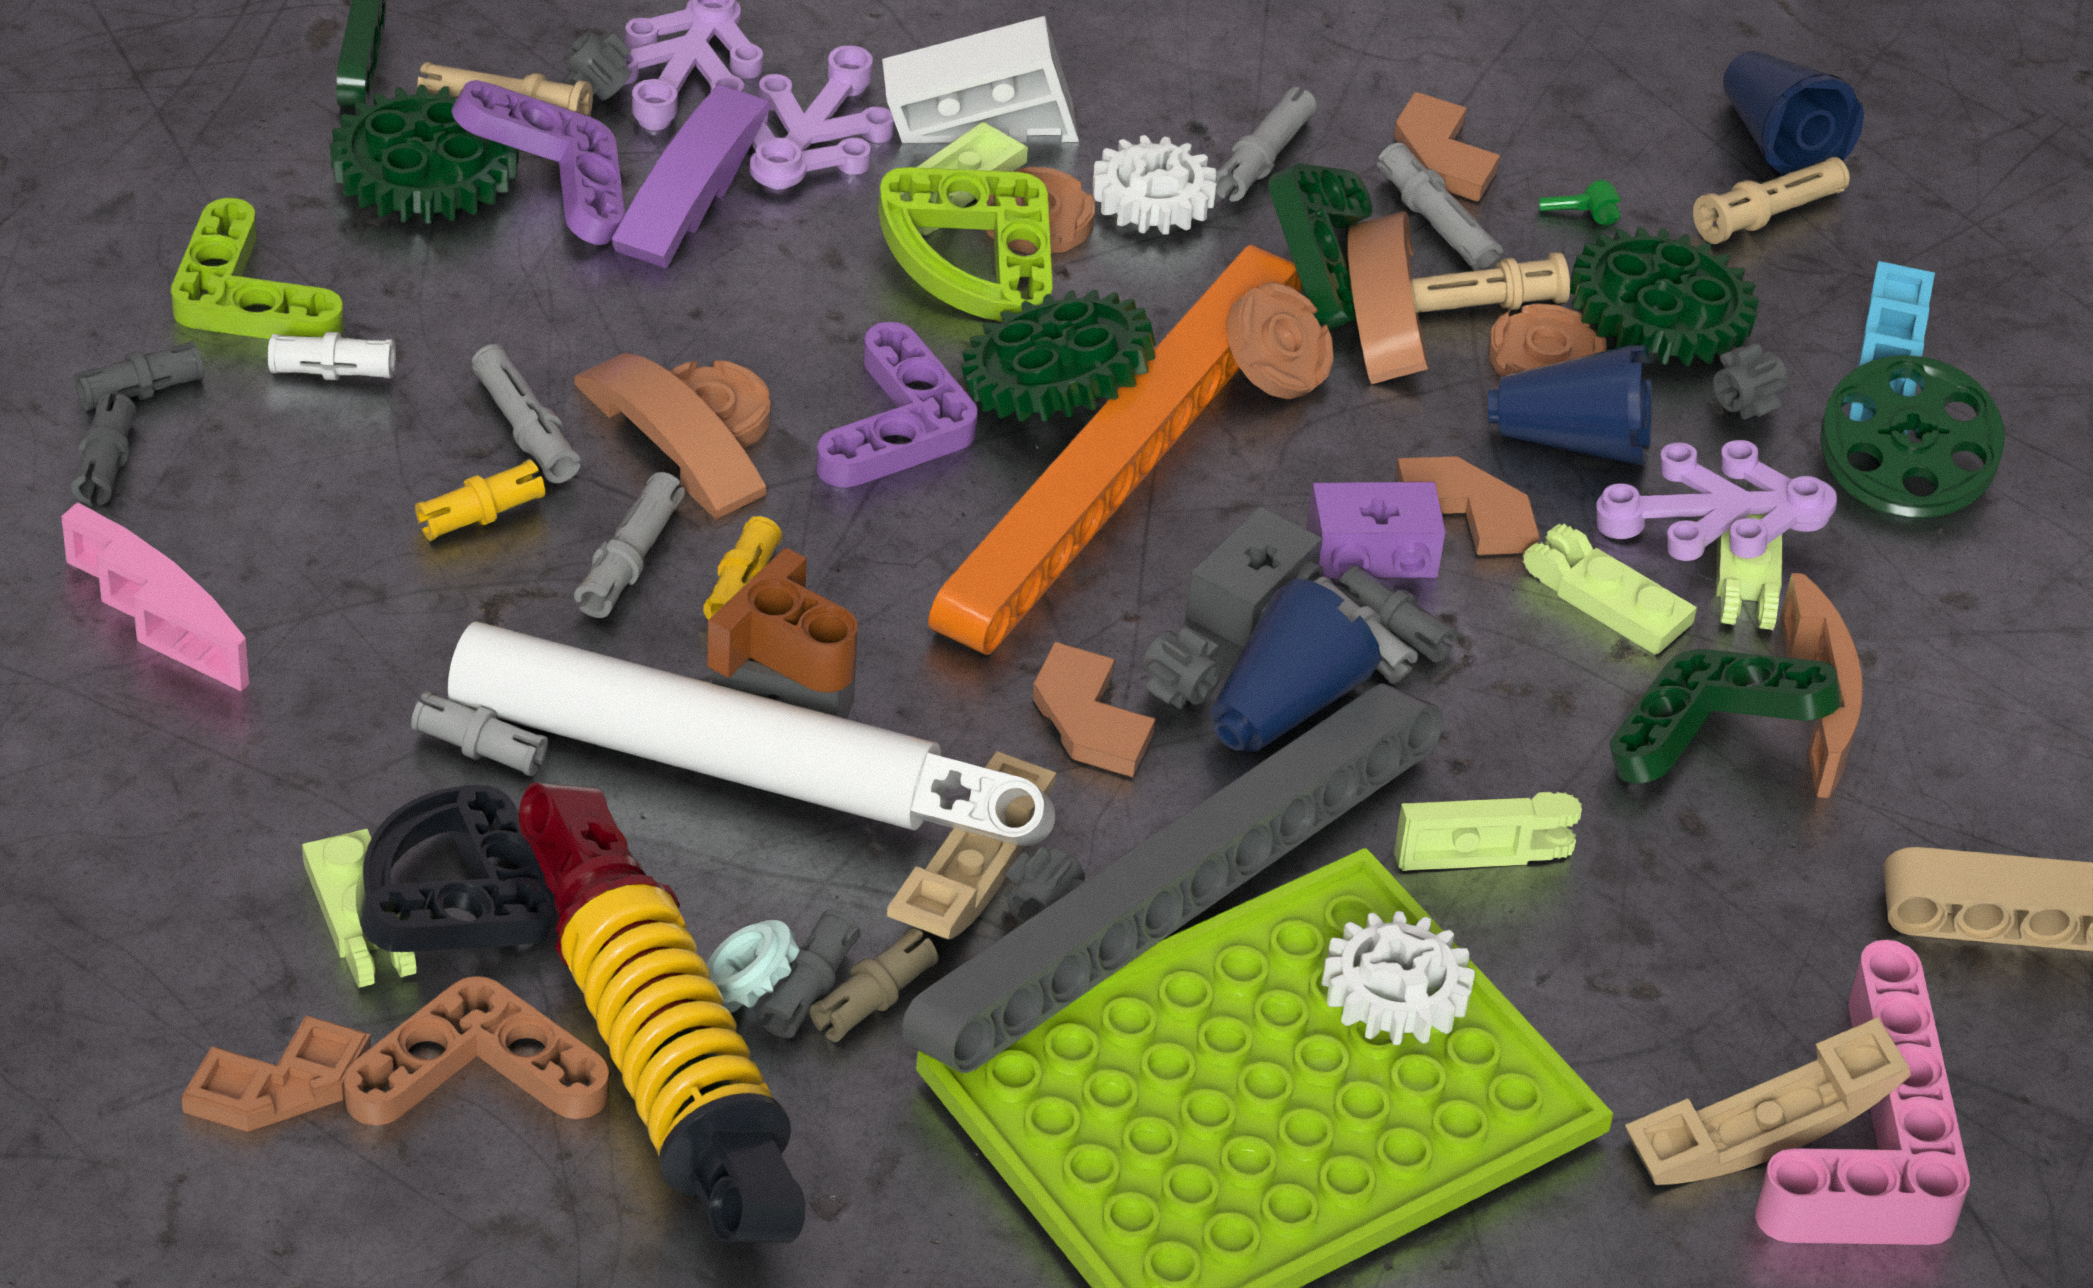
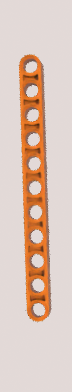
(1100, 466)

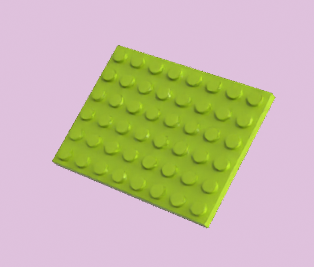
(1231, 1128)

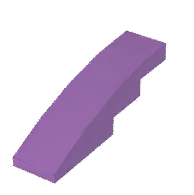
(690, 174)

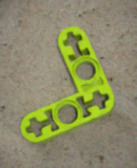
(222, 310)

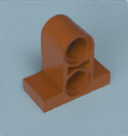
(785, 629)

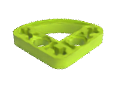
(1007, 220)

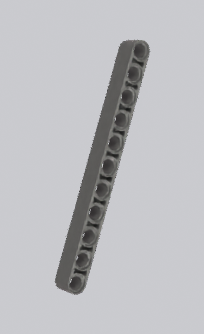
(1169, 879)

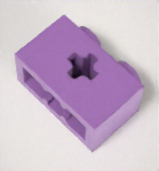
(1379, 526)

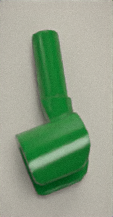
(1598, 198)

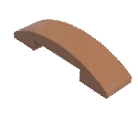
(1386, 297)
(681, 425)
(1818, 633)

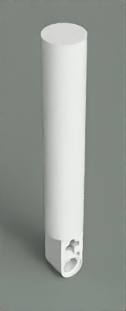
(734, 735)

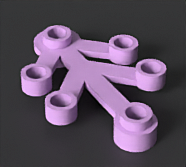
(656, 99)
(786, 160)
(1794, 504)

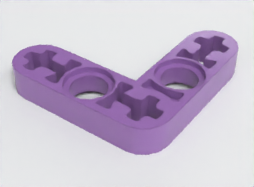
(576, 141)
(858, 452)

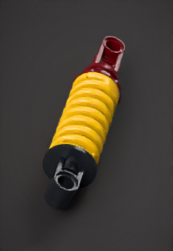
(663, 1020)

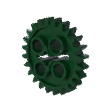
(417, 157)
(1663, 295)
(1058, 355)

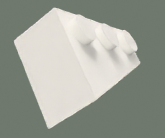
(990, 77)

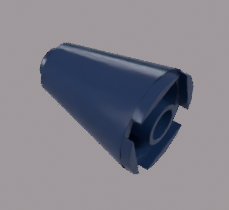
(1793, 110)
(1580, 405)
(1293, 666)

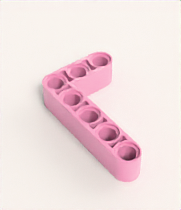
(1920, 1172)

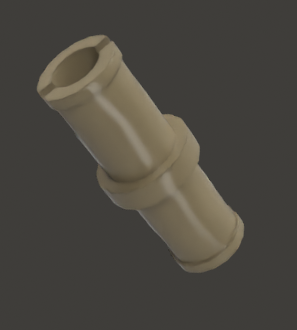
(873, 984)

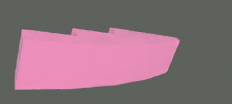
(167, 604)

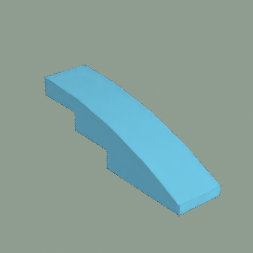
(1894, 323)

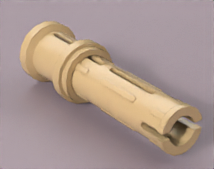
(568, 96)
(1752, 204)
(1506, 284)

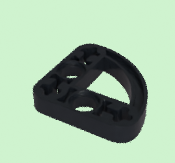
(507, 903)

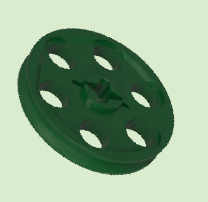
(1927, 417)

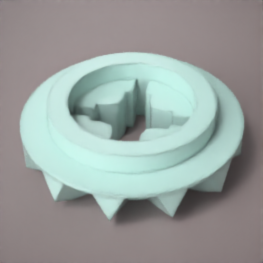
(752, 962)

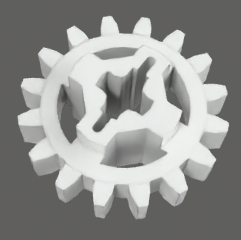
(1154, 184)
(1398, 978)

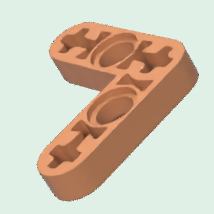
(482, 1036)

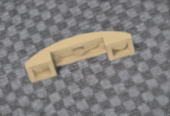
(967, 865)
(1778, 1115)

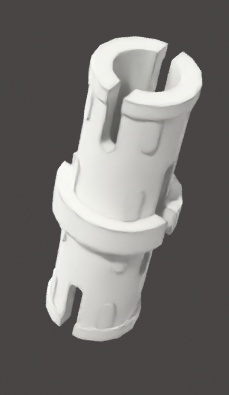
(331, 356)

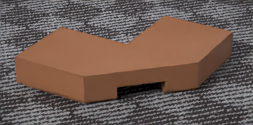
(1429, 132)
(1495, 511)
(1090, 731)
(256, 1093)

